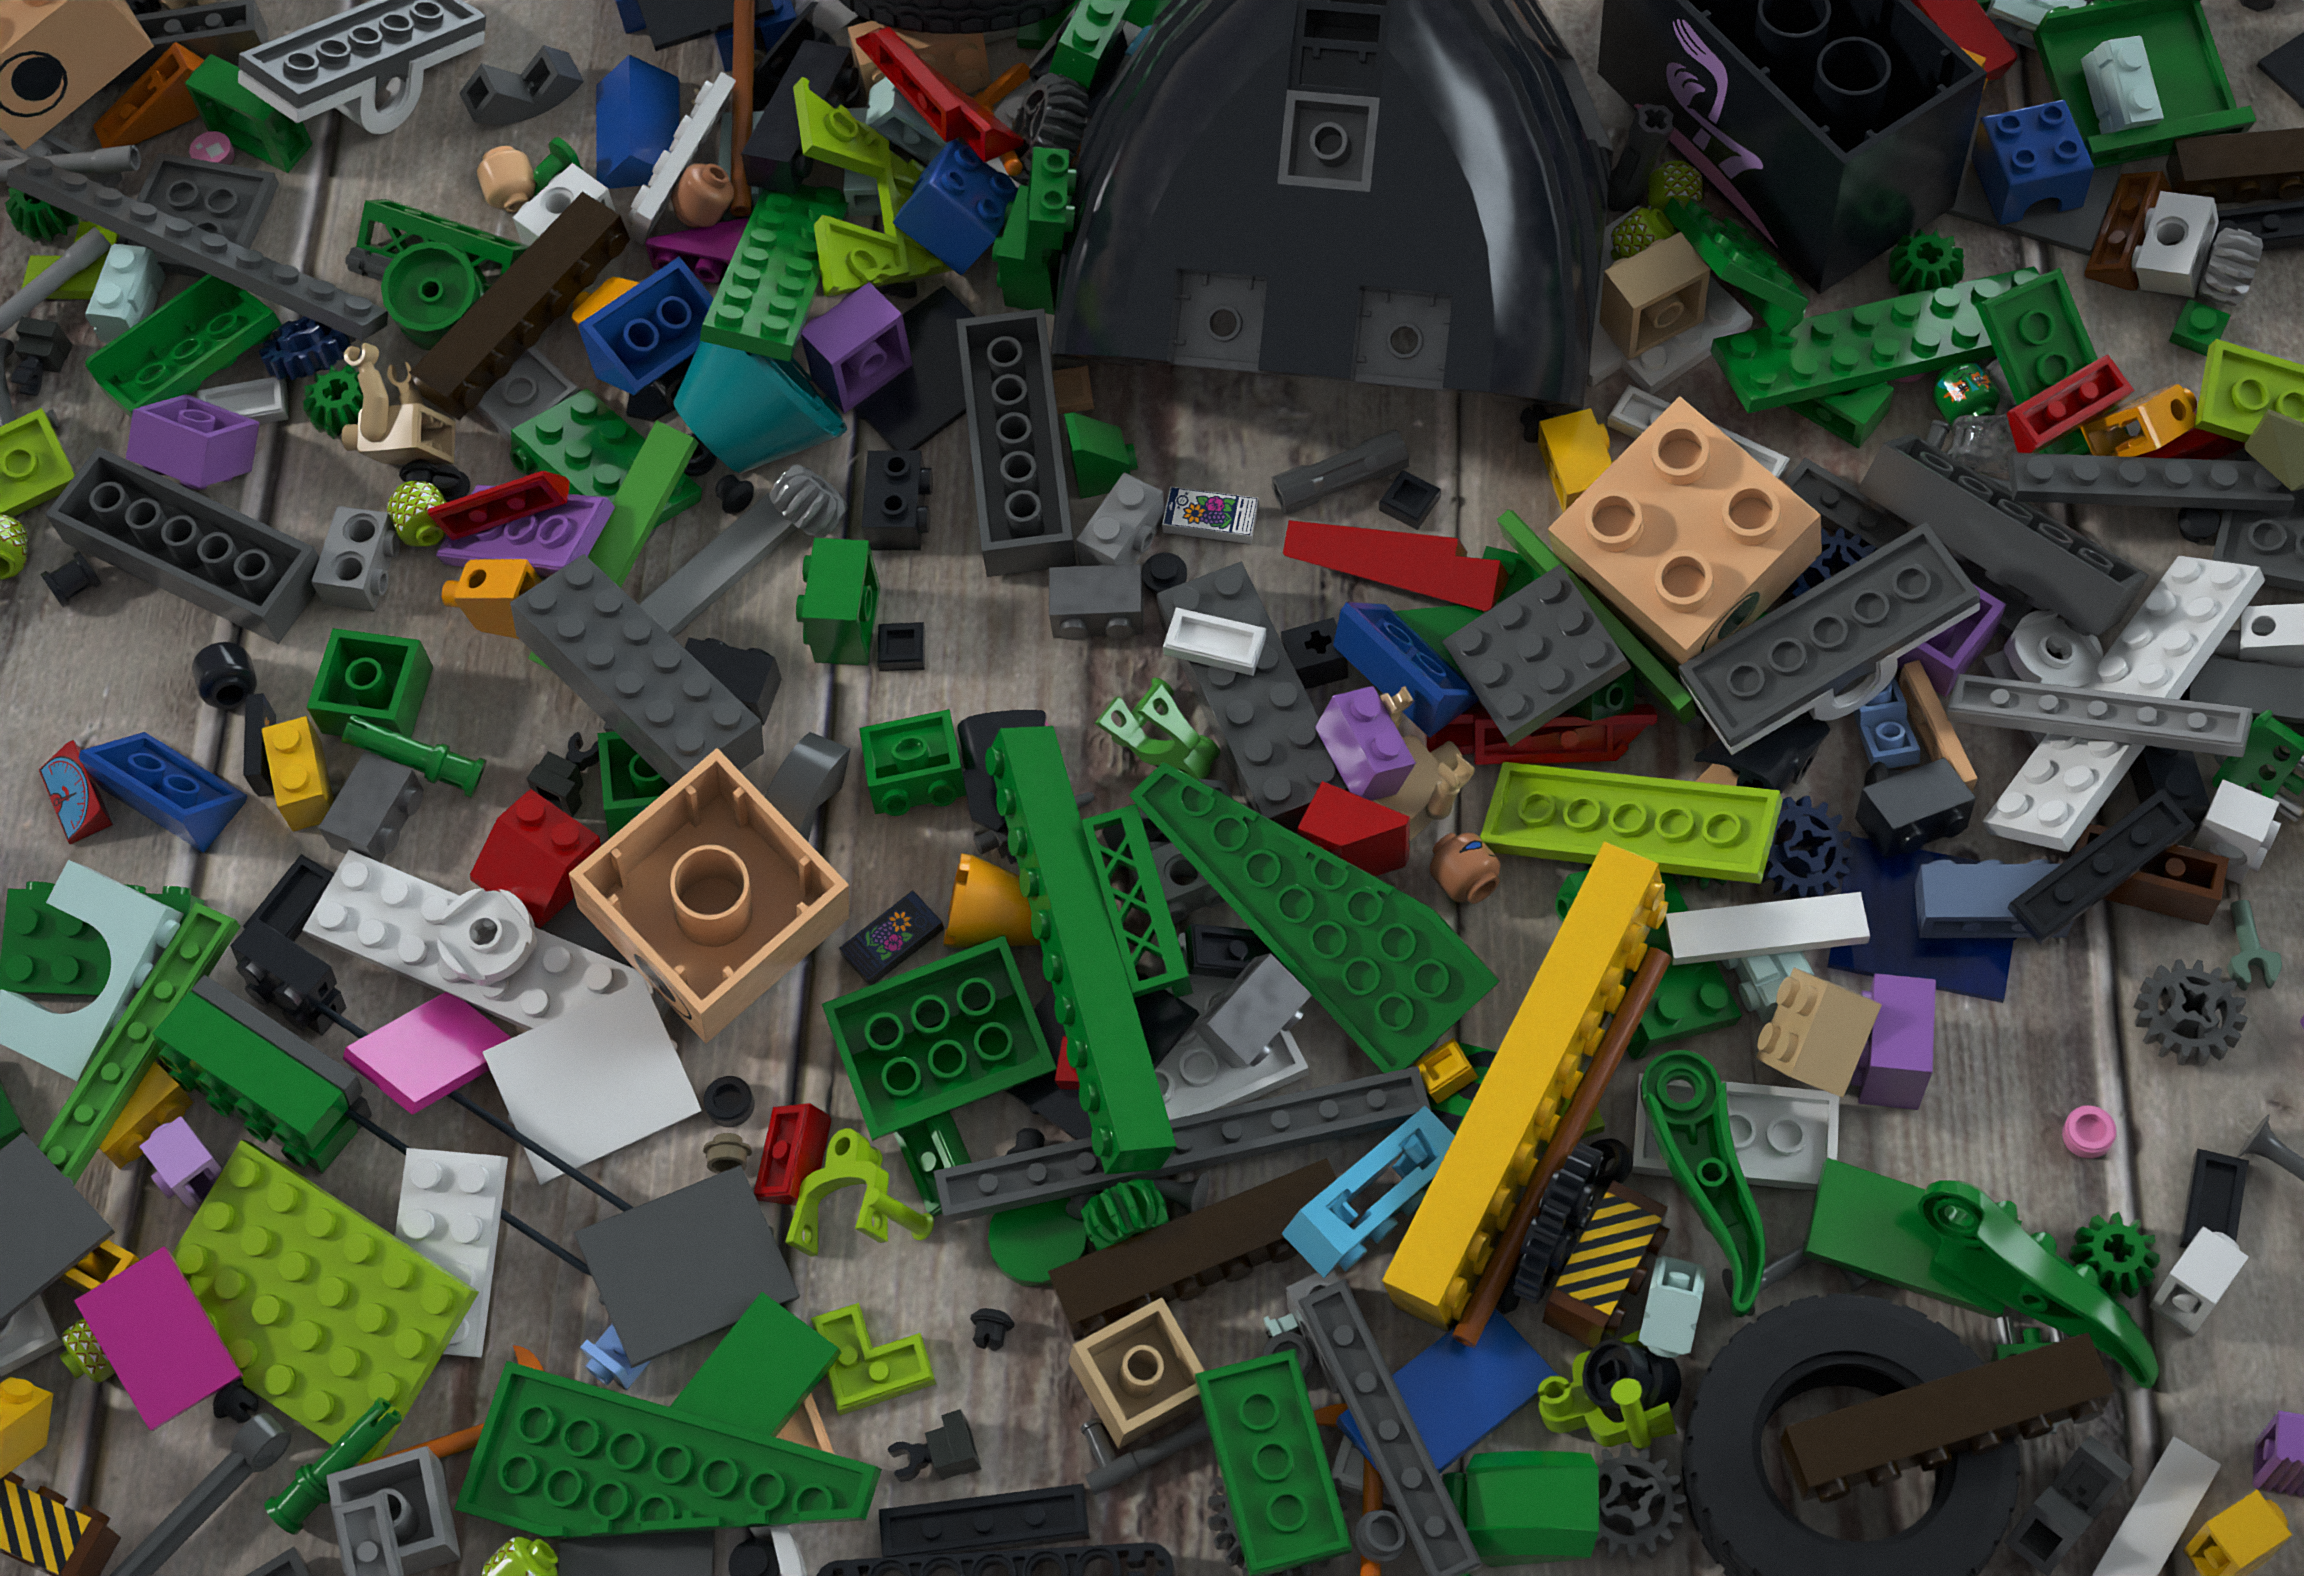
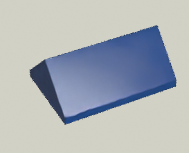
(634, 121)
(647, 328)
(1397, 657)
(164, 787)

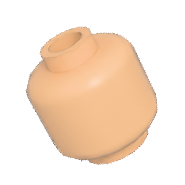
(506, 178)

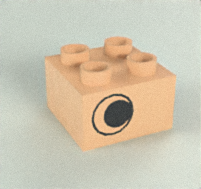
(59, 58)
(1686, 536)
(711, 895)

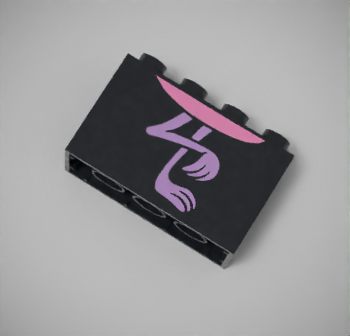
(1805, 114)

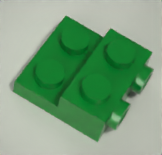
(1046, 205)
(912, 763)

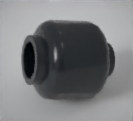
(224, 675)

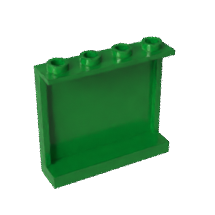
(2181, 60)

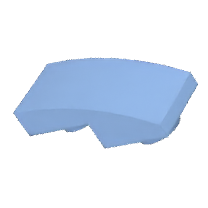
(1886, 729)

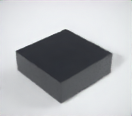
(1409, 499)
(901, 646)

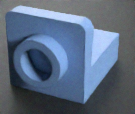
(609, 1360)

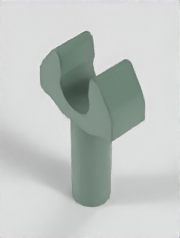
(2251, 951)

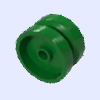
(429, 291)

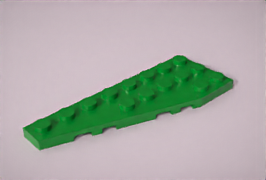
(1353, 941)
(609, 1464)

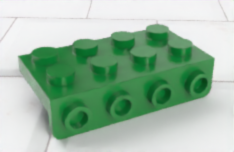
(1742, 262)
(181, 344)
(591, 449)
(56, 952)
(1689, 996)

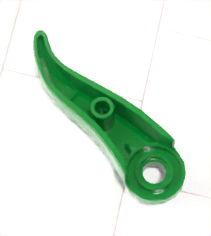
(1704, 1164)
(2028, 1275)

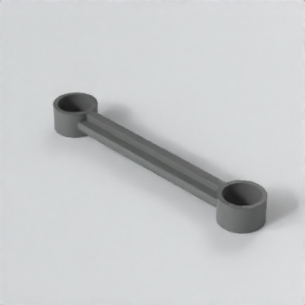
(253, 1450)

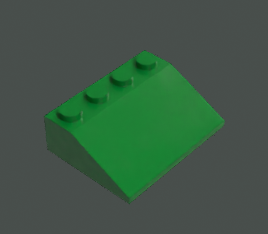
(938, 1037)

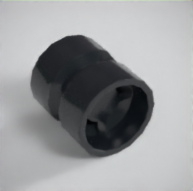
(1619, 1360)

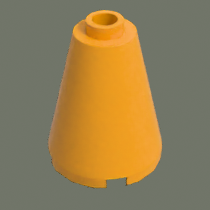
(987, 906)

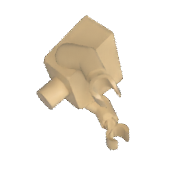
(396, 431)
(1434, 779)

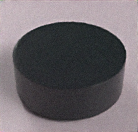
(729, 1101)

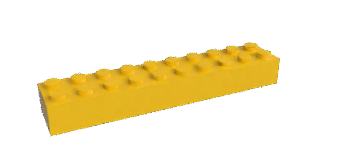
(1527, 1087)

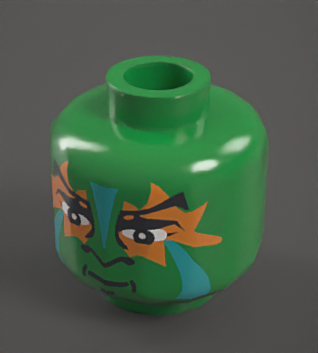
(1965, 391)

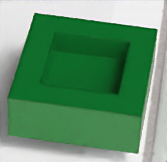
(2198, 327)

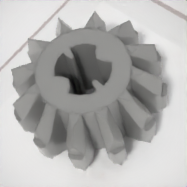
(2230, 266)
(808, 501)

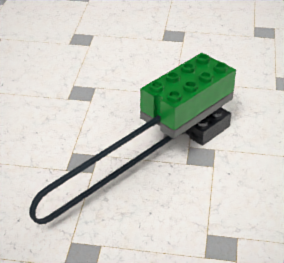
(282, 1082)

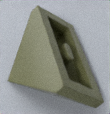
(2279, 448)

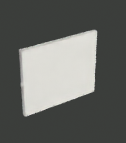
(593, 1080)

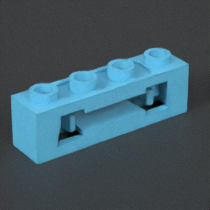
(1322, 1226)

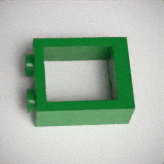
(244, 117)

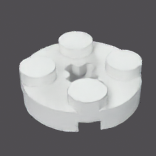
(2033, 663)
(491, 961)

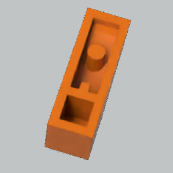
(153, 102)

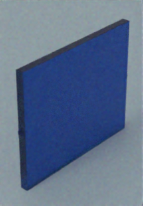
(1888, 894)

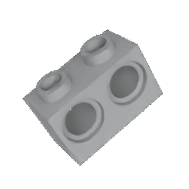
(348, 556)

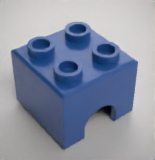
(2031, 158)
(957, 206)

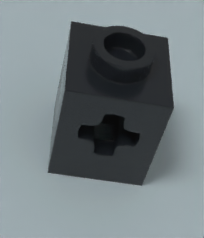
(1302, 648)

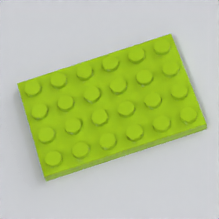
(316, 1297)

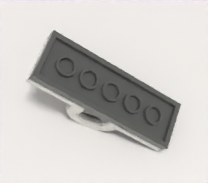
(355, 53)
(1832, 642)

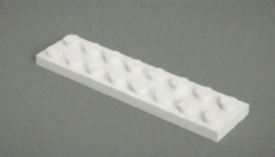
(2153, 657)
(396, 925)

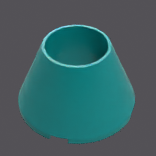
(753, 407)

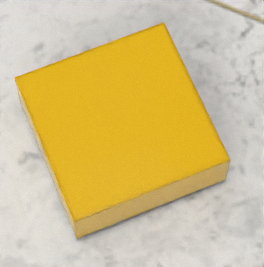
(1445, 1070)

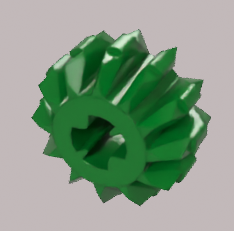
(36, 217)
(1925, 262)
(334, 400)
(1123, 1212)
(2129, 1249)

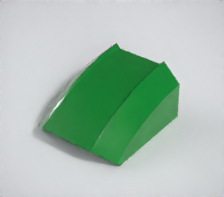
(1532, 1506)

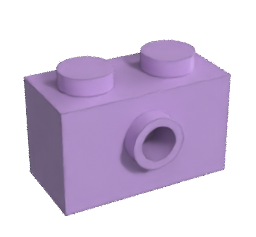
(182, 1163)

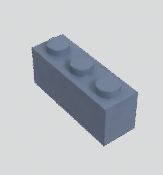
(1975, 898)

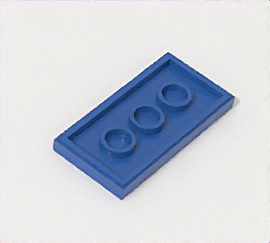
(1463, 1391)

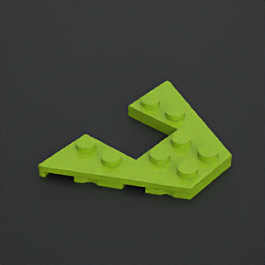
(846, 251)

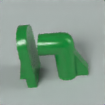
(561, 157)

